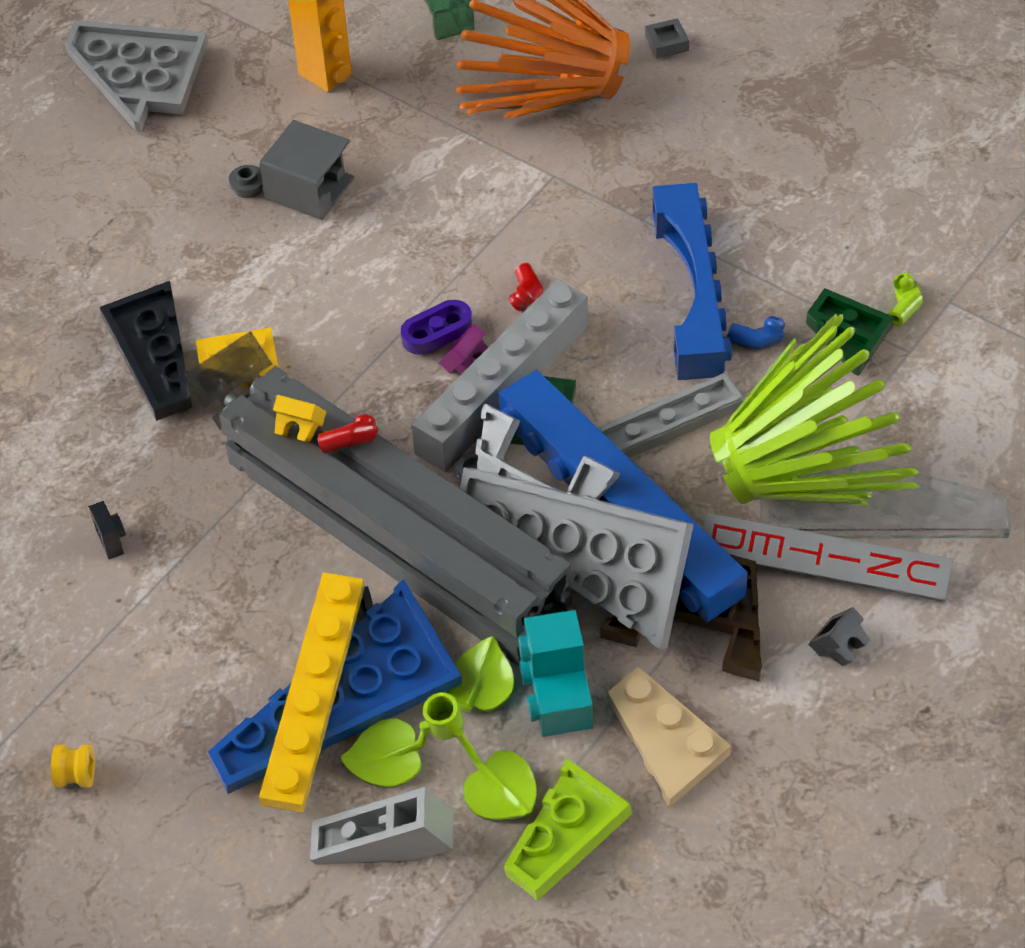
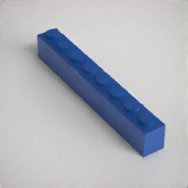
(561, 439)

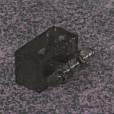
(227, 370)

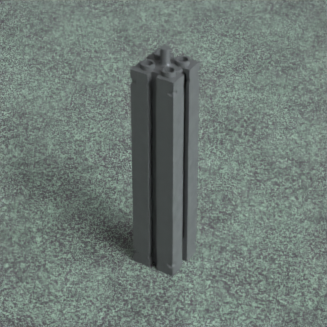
(399, 516)

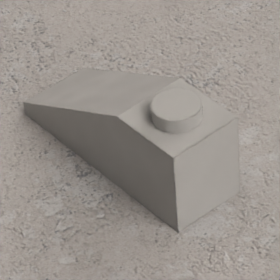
(385, 831)

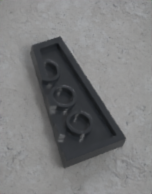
(151, 346)

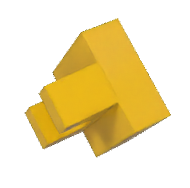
(294, 411)

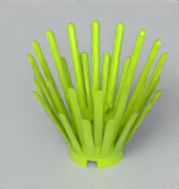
(781, 424)

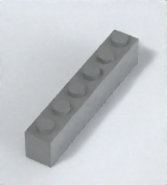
(526, 345)

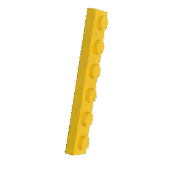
(312, 693)

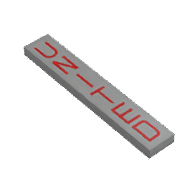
(832, 557)

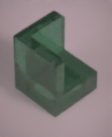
(450, 17)

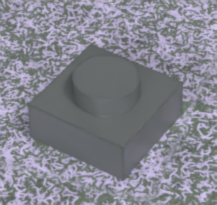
(667, 38)

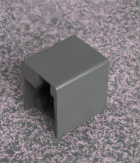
(305, 169)

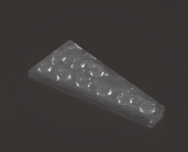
(931, 511)

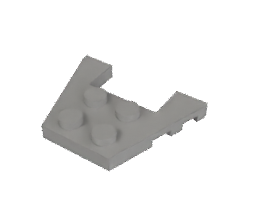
(591, 477)

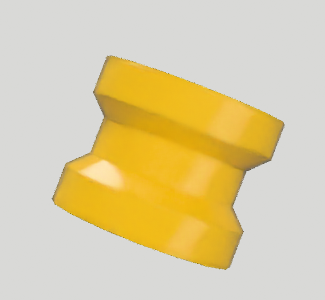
(73, 765)

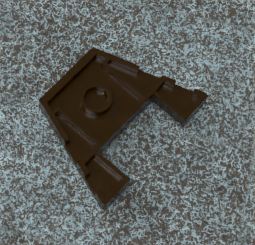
(739, 620)

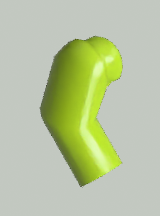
(907, 296)

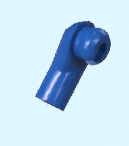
(758, 338)

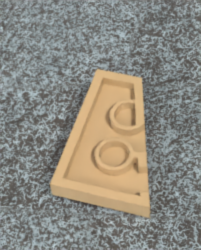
(668, 735)

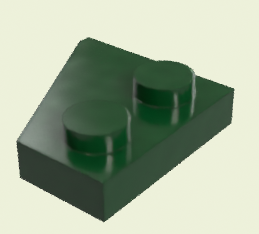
(869, 324)

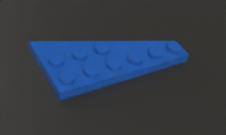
(387, 670)

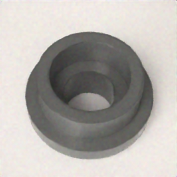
(246, 181)

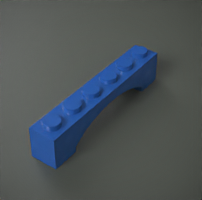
(699, 341)

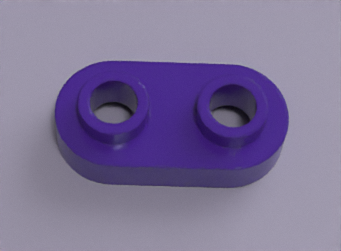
(433, 327)

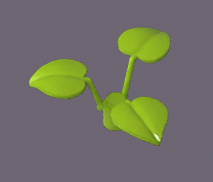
(388, 749)

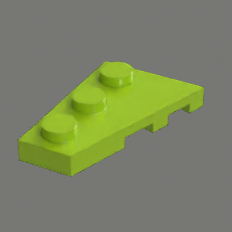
(568, 828)

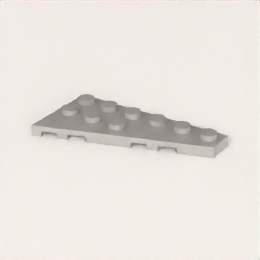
(617, 553)

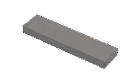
(674, 415)

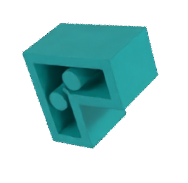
(555, 670)

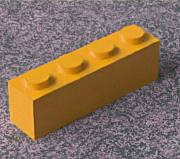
(321, 41)

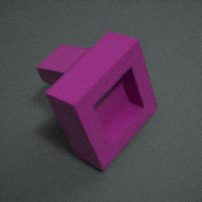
(464, 349)

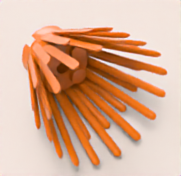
(580, 52)

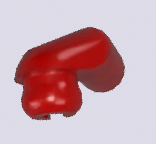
(529, 288)
(360, 432)

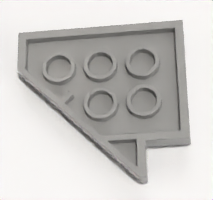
(138, 65)

